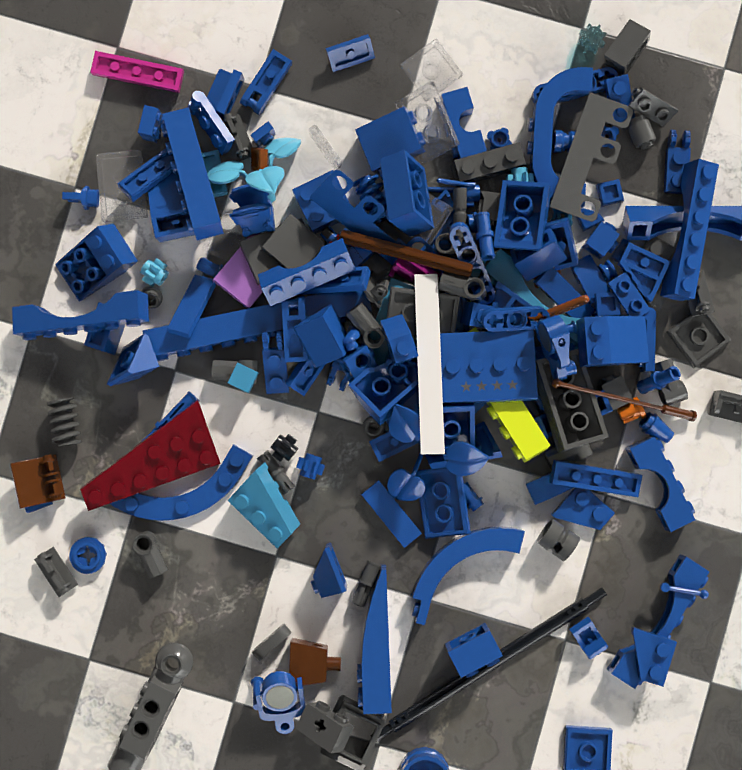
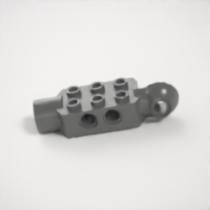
(149, 718)

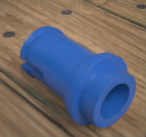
(472, 498)

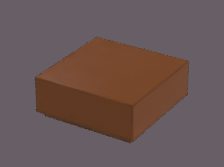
(259, 158)

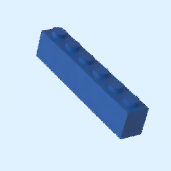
(192, 174)

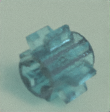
(588, 43)

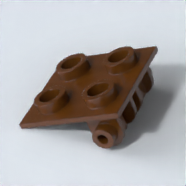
(37, 481)

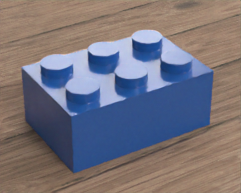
(406, 193)

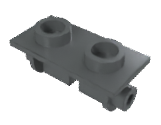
(652, 106)
(242, 146)
(377, 286)
(702, 303)
(55, 571)

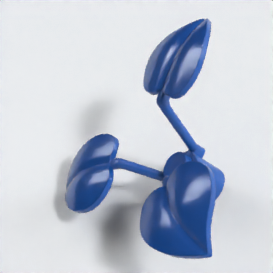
(461, 456)

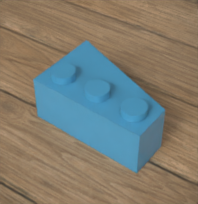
(265, 507)

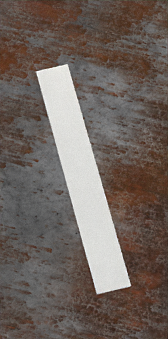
(429, 364)

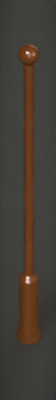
(665, 409)

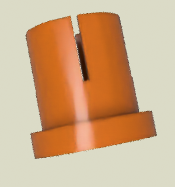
(631, 412)

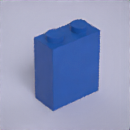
(390, 135)

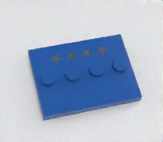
(488, 366)

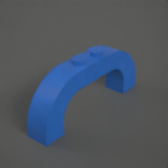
(569, 82)

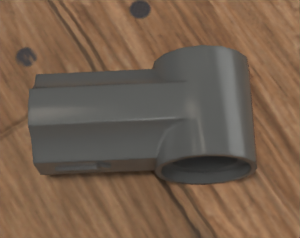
(460, 286)
(365, 323)
(223, 369)
(673, 391)
(567, 456)
(150, 557)

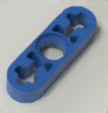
(522, 325)

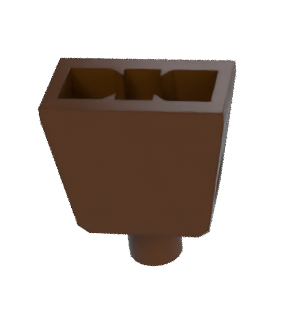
(311, 661)

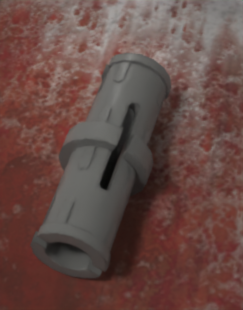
(276, 472)

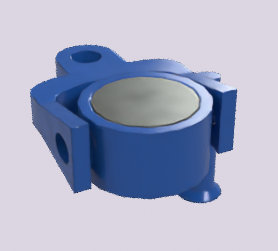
(555, 345)
(279, 696)

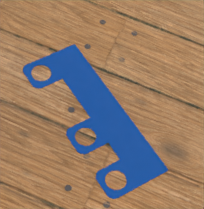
(355, 217)

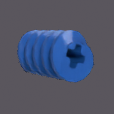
(367, 187)

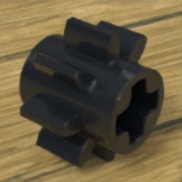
(284, 447)

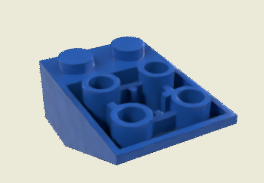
(167, 211)
(96, 261)

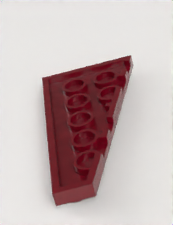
(164, 456)

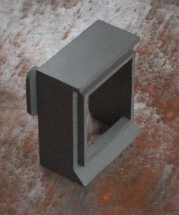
(344, 705)

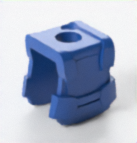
(255, 210)

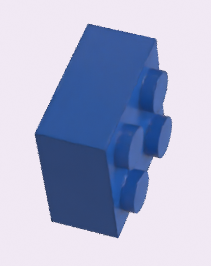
(150, 124)

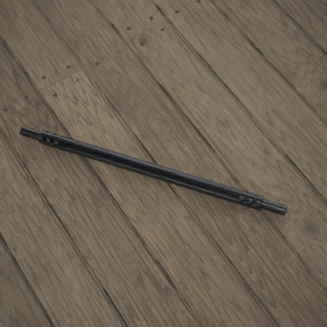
(508, 652)

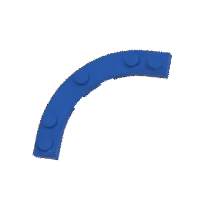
(195, 501)

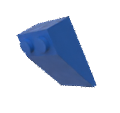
(522, 215)
(612, 340)

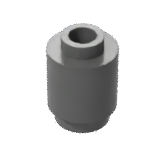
(641, 133)

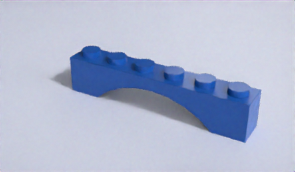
(698, 190)
(652, 221)
(123, 308)
(682, 574)

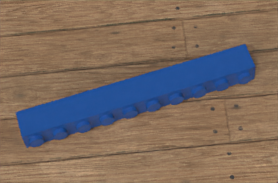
(246, 324)

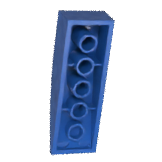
(375, 666)

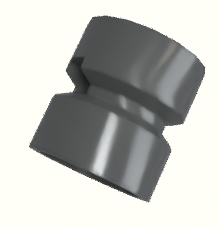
(560, 541)

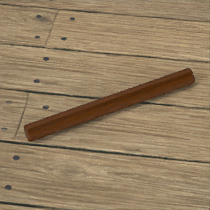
(406, 253)

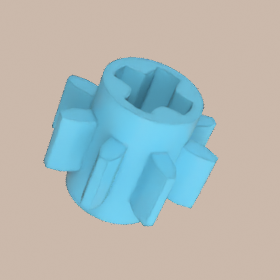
(520, 174)
(154, 272)

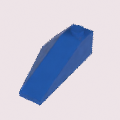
(384, 387)

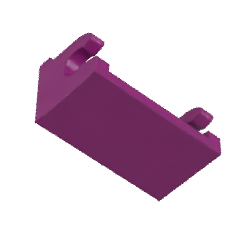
(407, 269)

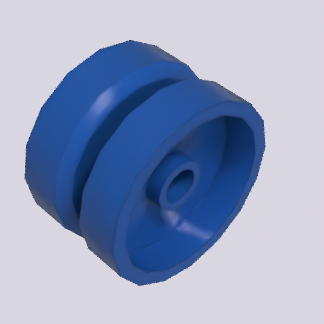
(424, 759)

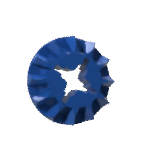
(81, 563)

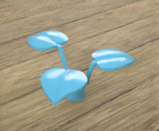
(264, 179)

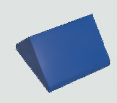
(322, 336)
(134, 361)

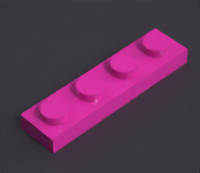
(137, 71)

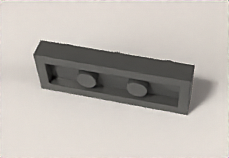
(489, 162)

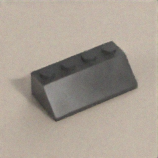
(570, 413)

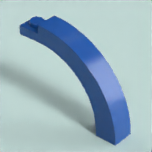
(453, 552)

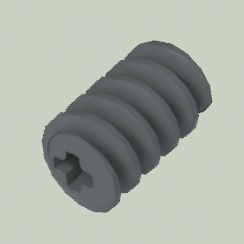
(64, 422)

